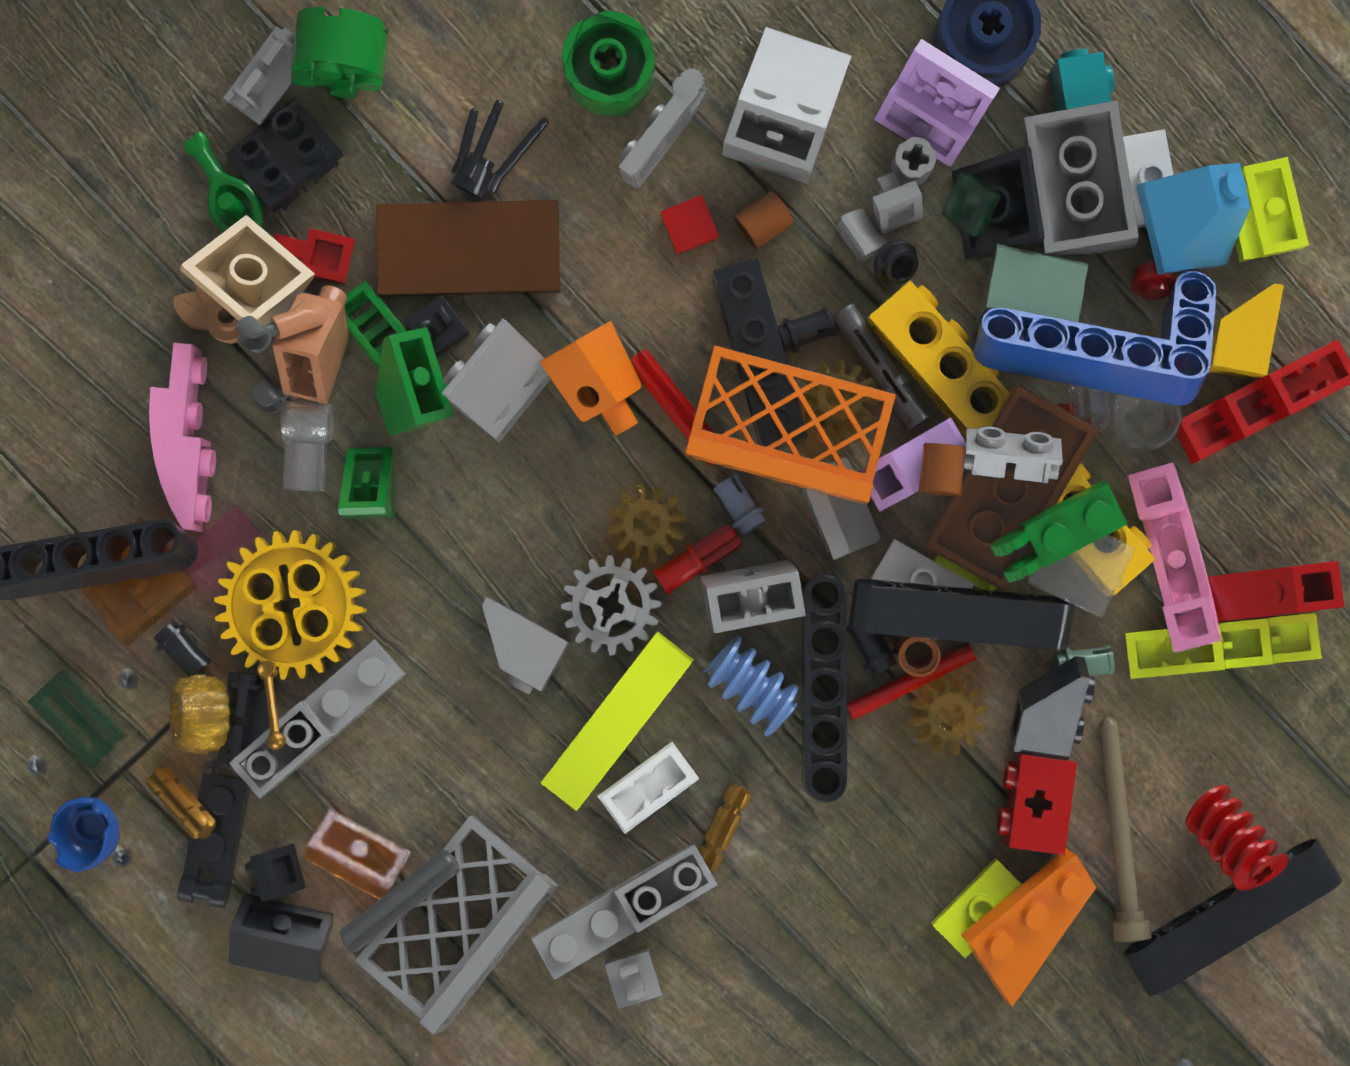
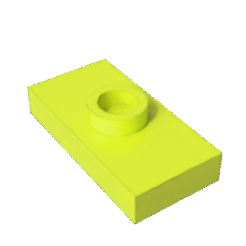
(975, 901)

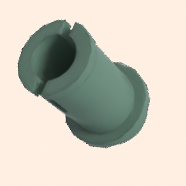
(1098, 660)

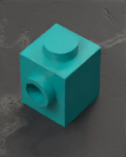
(1081, 79)

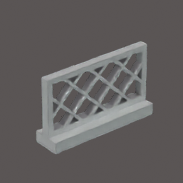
(487, 949)

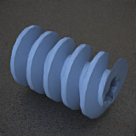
(752, 685)

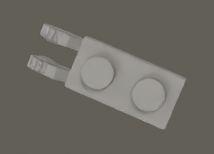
(663, 129)

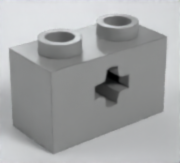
(752, 596)

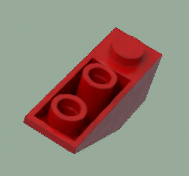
(1277, 591)

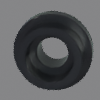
(896, 262)

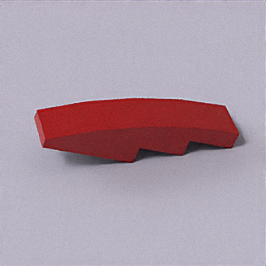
(1264, 401)

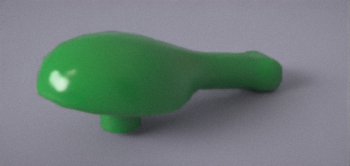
(227, 196)

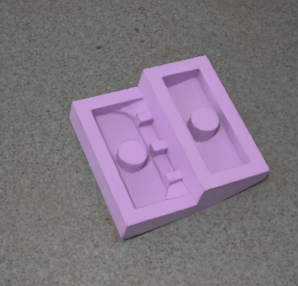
(936, 101)

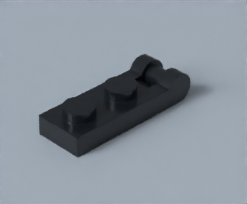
(226, 802)

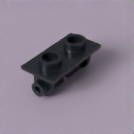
(247, 716)

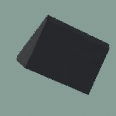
(1018, 213)

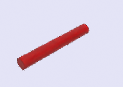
(908, 683)

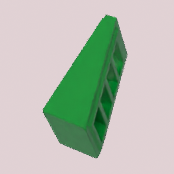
(355, 300)

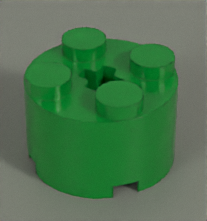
(594, 43)
(339, 51)

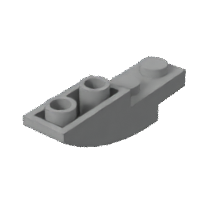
(319, 718)
(623, 910)

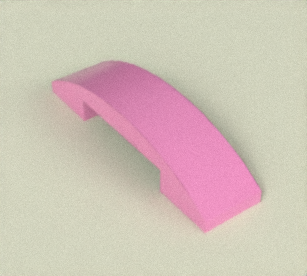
(1179, 560)

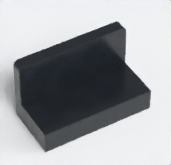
(279, 938)

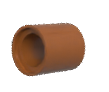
(763, 219)
(942, 469)
(920, 667)

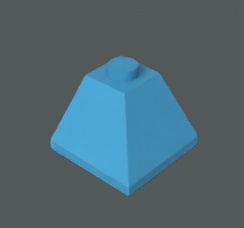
(1194, 216)

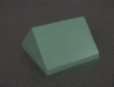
(1033, 284)

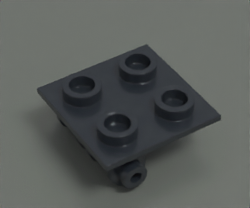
(285, 155)

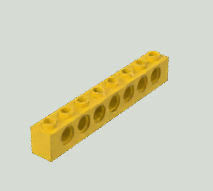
(952, 396)

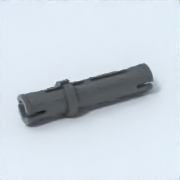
(848, 323)

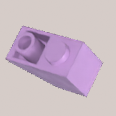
(899, 469)

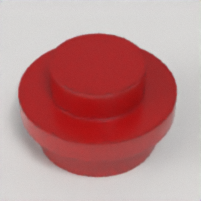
(1150, 284)

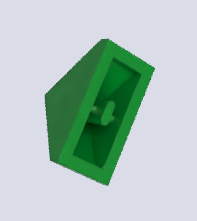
(368, 484)

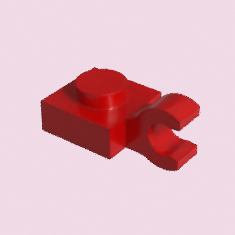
(323, 253)

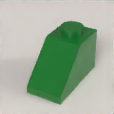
(410, 383)

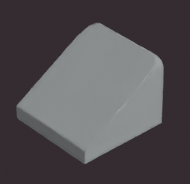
(860, 234)

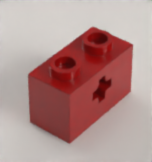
(1048, 825)

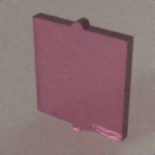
(219, 546)

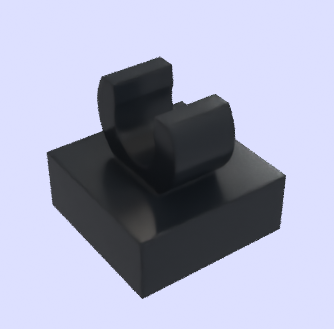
(442, 324)
(276, 872)

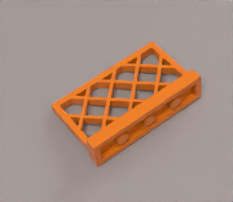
(782, 465)

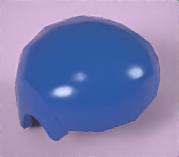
(84, 833)

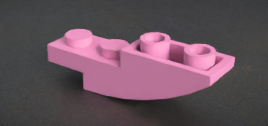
(179, 457)

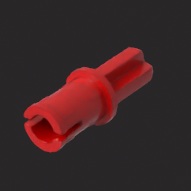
(697, 558)

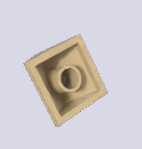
(248, 272)

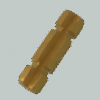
(181, 803)
(724, 825)

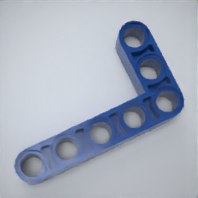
(1106, 358)

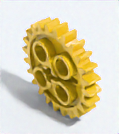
(249, 613)

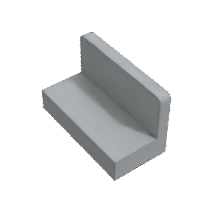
(841, 522)

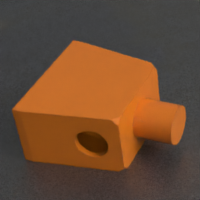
(596, 377)

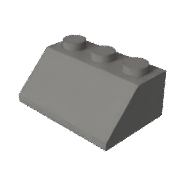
(1082, 180)

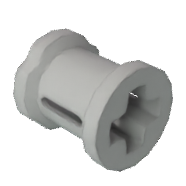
(926, 160)

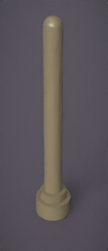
(1130, 920)

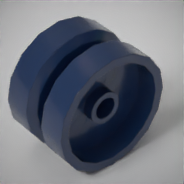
(999, 57)

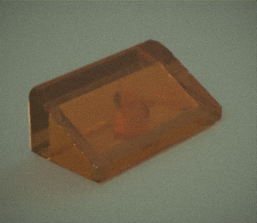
(356, 854)

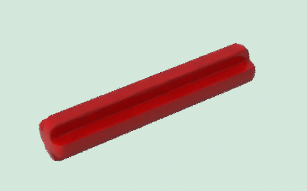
(666, 393)

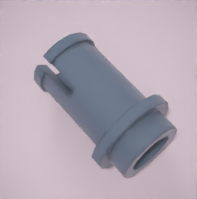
(740, 505)

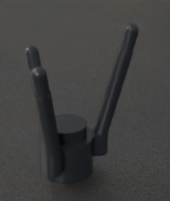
(472, 170)

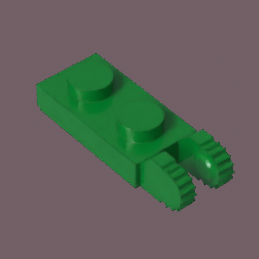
(1062, 530)

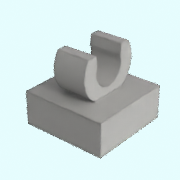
(896, 204)
(633, 978)

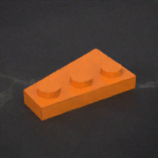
(1028, 924)

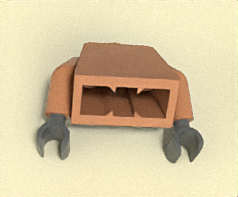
(306, 348)

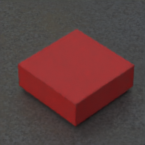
(689, 225)

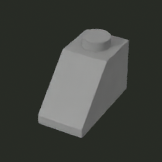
(523, 647)

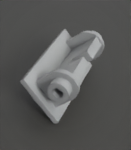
(264, 77)
(1034, 454)

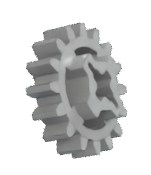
(590, 597)

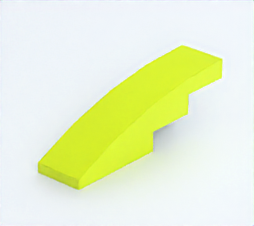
(1242, 645)
(617, 721)

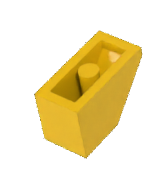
(1246, 336)

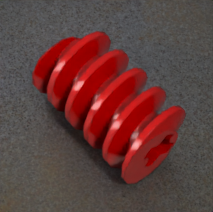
(1231, 842)

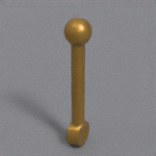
(267, 672)

